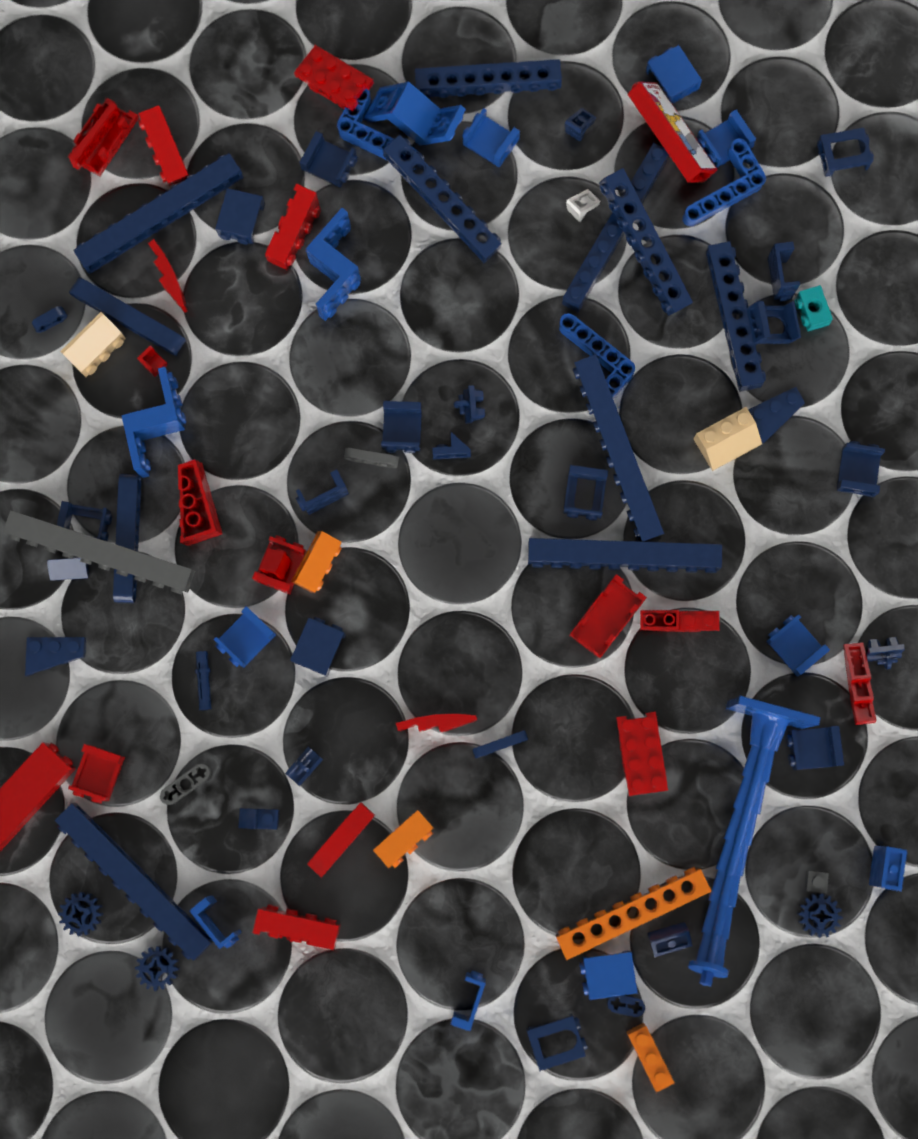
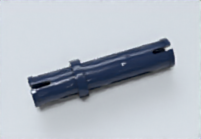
(203, 680)

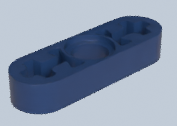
(500, 744)

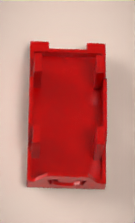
(333, 78)
(111, 142)
(607, 617)
(642, 754)

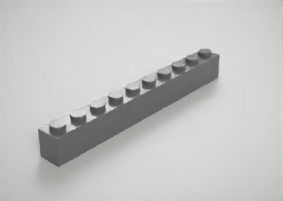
(99, 551)

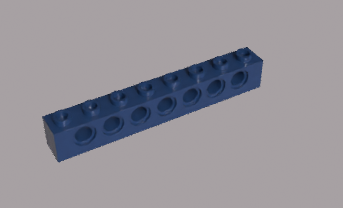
(495, 72)
(393, 155)
(646, 232)
(726, 253)

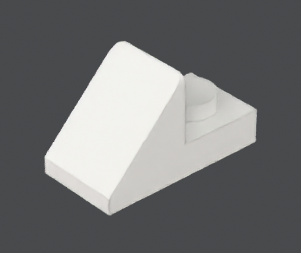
(582, 203)

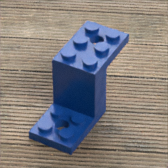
(415, 114)
(333, 264)
(154, 422)

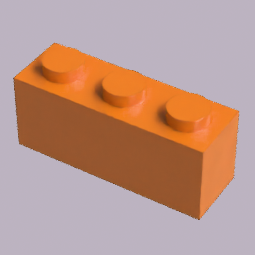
(317, 562)
(404, 839)
(650, 1057)

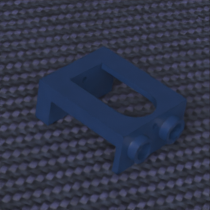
(826, 155)
(760, 328)
(600, 477)
(68, 509)
(566, 1023)

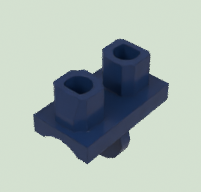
(467, 404)
(886, 654)
(304, 766)

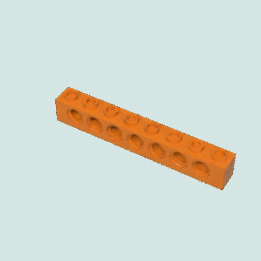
(698, 888)

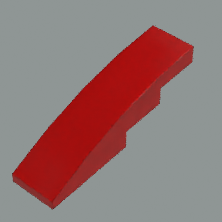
(169, 280)
(859, 683)
(443, 721)
(341, 839)

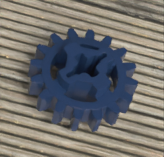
(820, 907)
(83, 921)
(157, 959)

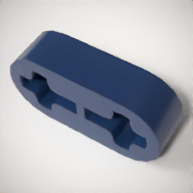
(49, 319)
(624, 1009)

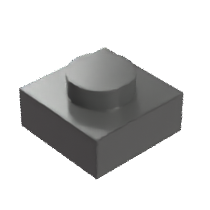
(817, 882)

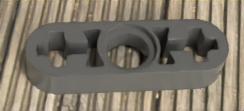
(371, 458)
(170, 788)

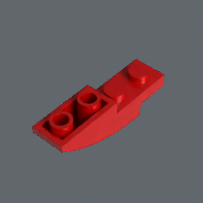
(679, 620)

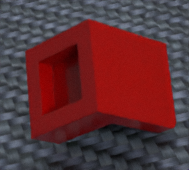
(152, 361)

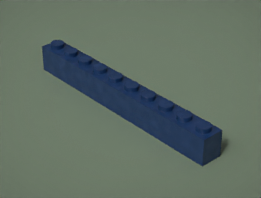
(158, 213)
(612, 233)
(618, 447)
(625, 554)
(134, 881)

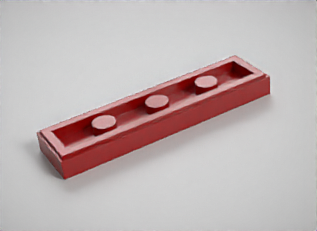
(94, 136)

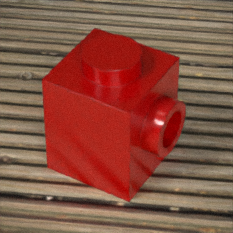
(275, 563)

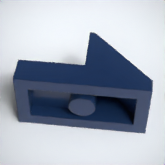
(578, 123)
(457, 449)
(258, 818)

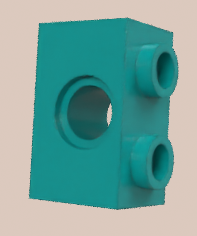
(816, 298)

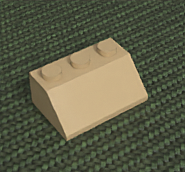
(93, 344)
(728, 438)

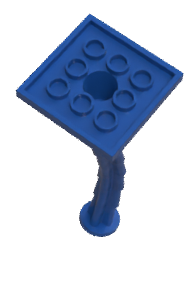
(767, 731)

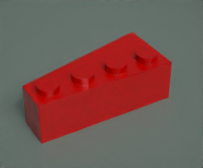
(164, 146)
(293, 227)
(196, 505)
(297, 927)

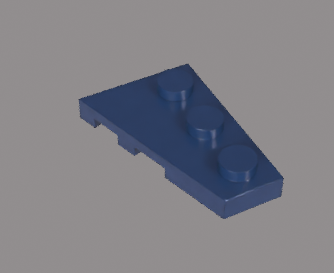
(775, 412)
(48, 652)

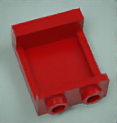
(294, 552)
(97, 774)

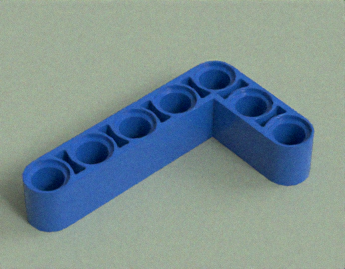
(357, 129)
(730, 191)
(607, 350)

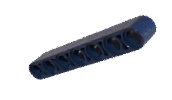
(127, 316)
(127, 532)

